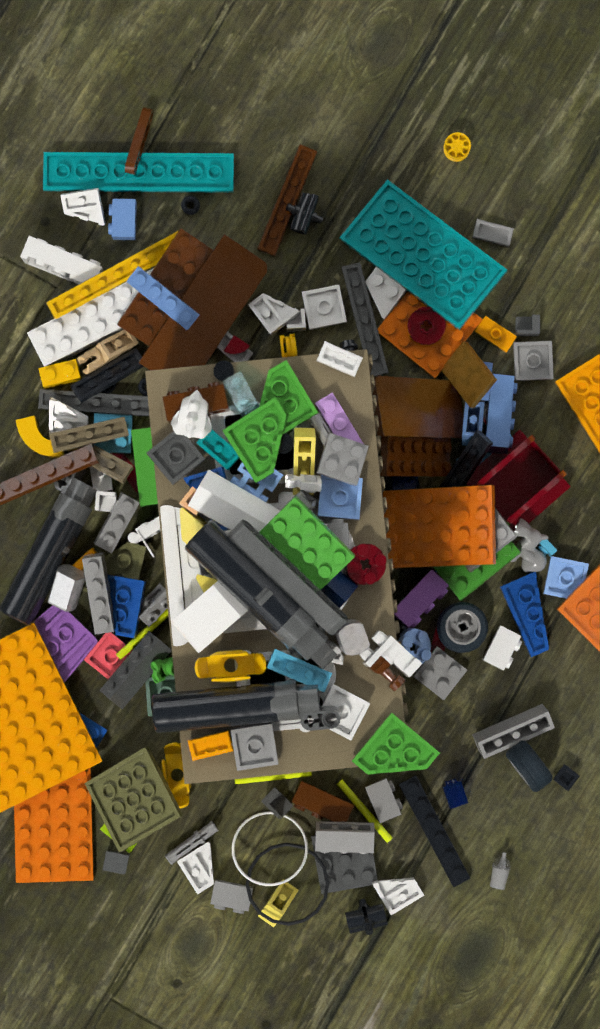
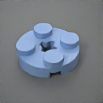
(420, 640)

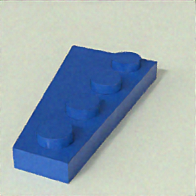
(526, 609)

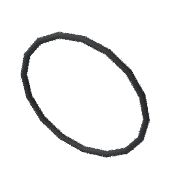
(296, 921)

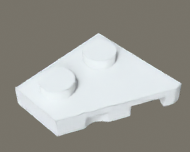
(384, 291)
(272, 312)

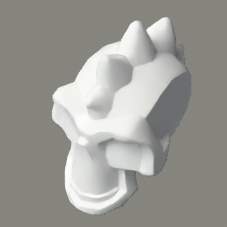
(193, 417)

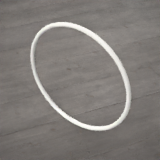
(277, 883)

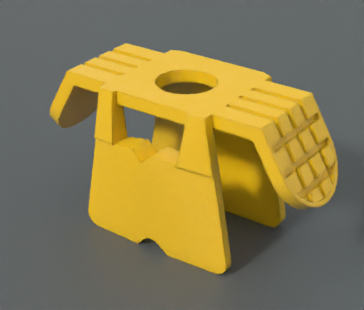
(214, 666)
(174, 761)

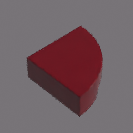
(236, 346)

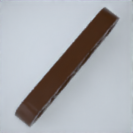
(139, 140)

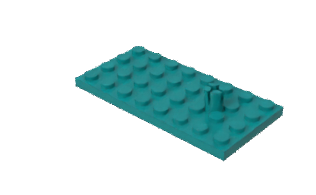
(423, 254)

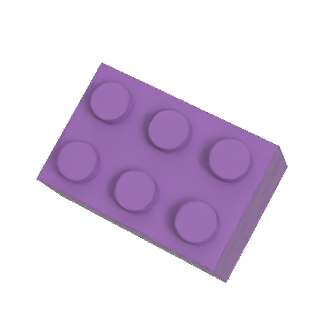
(421, 599)

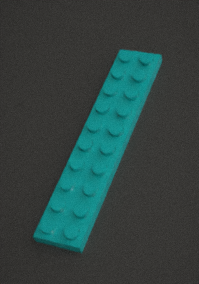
(154, 173)

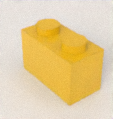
(60, 374)

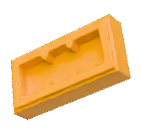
(495, 334)
(210, 745)

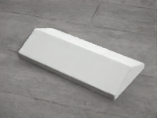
(230, 504)

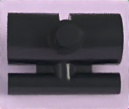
(304, 213)
(366, 918)

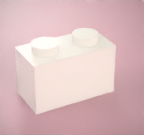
(502, 648)

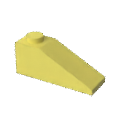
(304, 453)

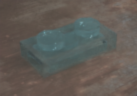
(241, 393)

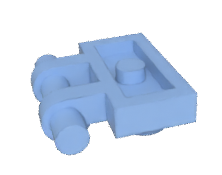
(268, 483)

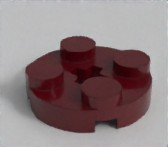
(419, 334)
(376, 561)

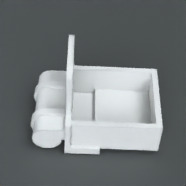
(145, 532)

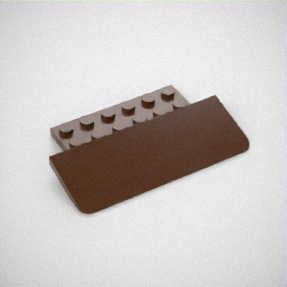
(208, 281)
(417, 424)

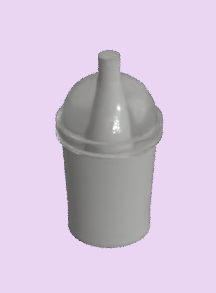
(500, 872)

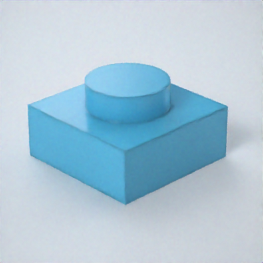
(546, 547)

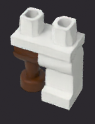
(385, 655)

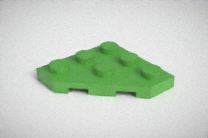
(287, 389)
(258, 438)
(394, 749)

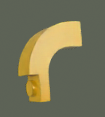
(31, 435)

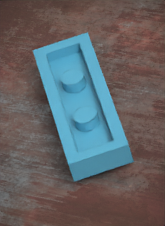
(298, 670)

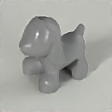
(532, 559)

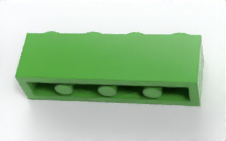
(144, 467)

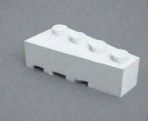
(58, 261)

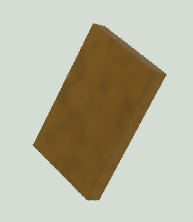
(469, 374)

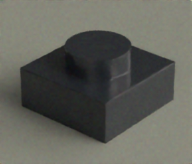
(566, 777)

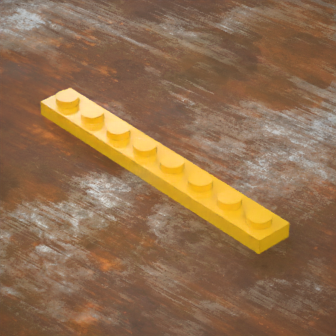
(108, 279)

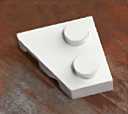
(85, 205)
(64, 417)
(198, 867)
(398, 893)

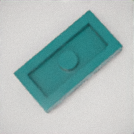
(219, 449)

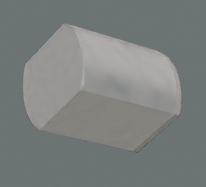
(66, 587)
(352, 638)

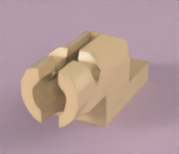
(107, 350)

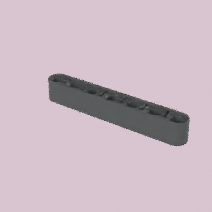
(288, 577)

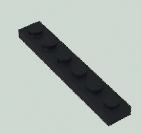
(434, 831)

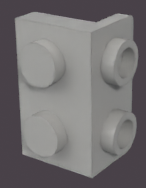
(154, 605)

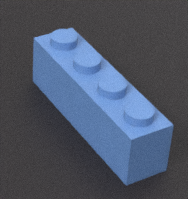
(163, 298)
(499, 413)

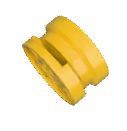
(457, 147)
(290, 344)

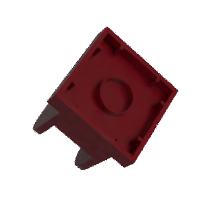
(522, 480)

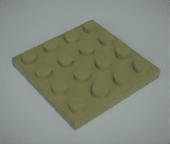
(134, 799)

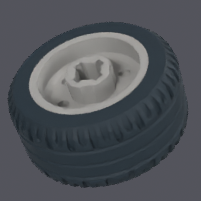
(449, 630)
(529, 766)

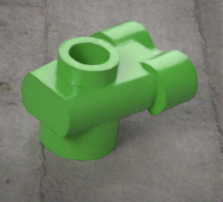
(162, 669)

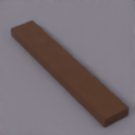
(289, 194)

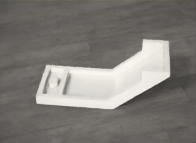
(208, 616)

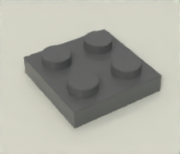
(175, 457)

